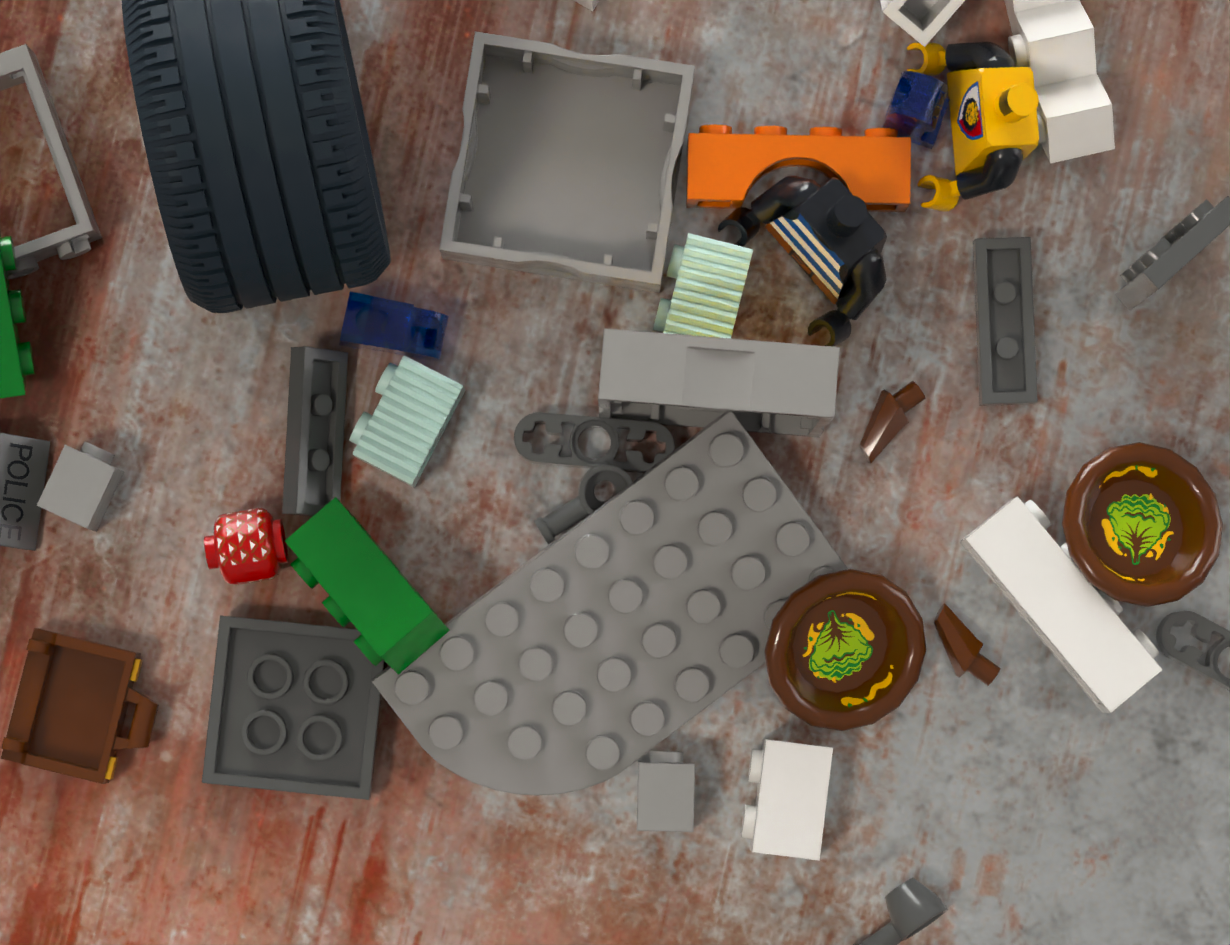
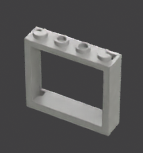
(22, 66)

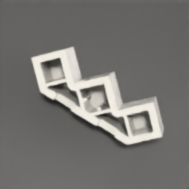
(1060, 49)

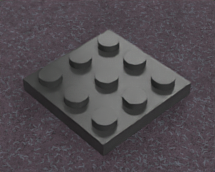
(292, 709)

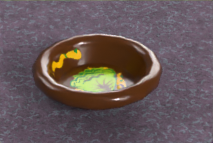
(1142, 524)
(845, 649)

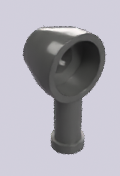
(584, 503)
(910, 911)

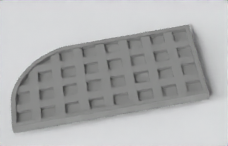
(616, 624)

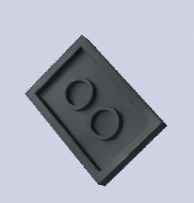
(1174, 251)

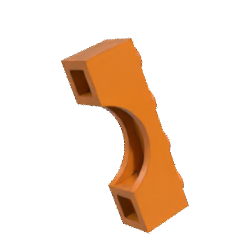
(728, 165)

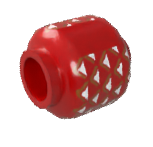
(247, 546)

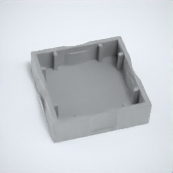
(567, 162)
(701, 377)

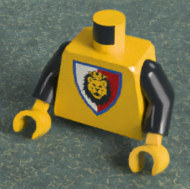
(990, 118)

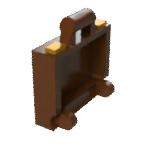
(76, 706)

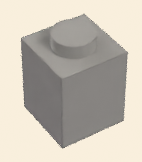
(81, 485)
(665, 793)

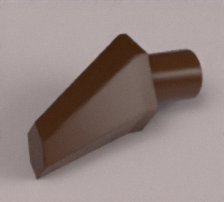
(889, 418)
(963, 647)

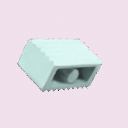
(706, 288)
(407, 420)

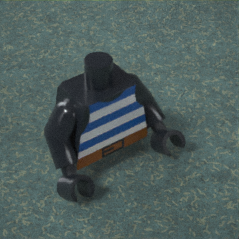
(828, 238)

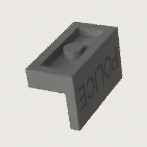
(21, 486)

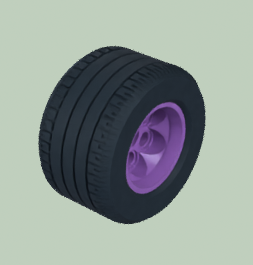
(256, 148)

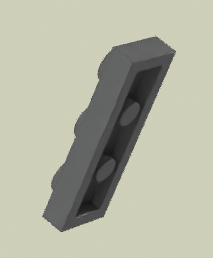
(1005, 321)
(314, 429)

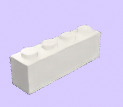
(1061, 605)

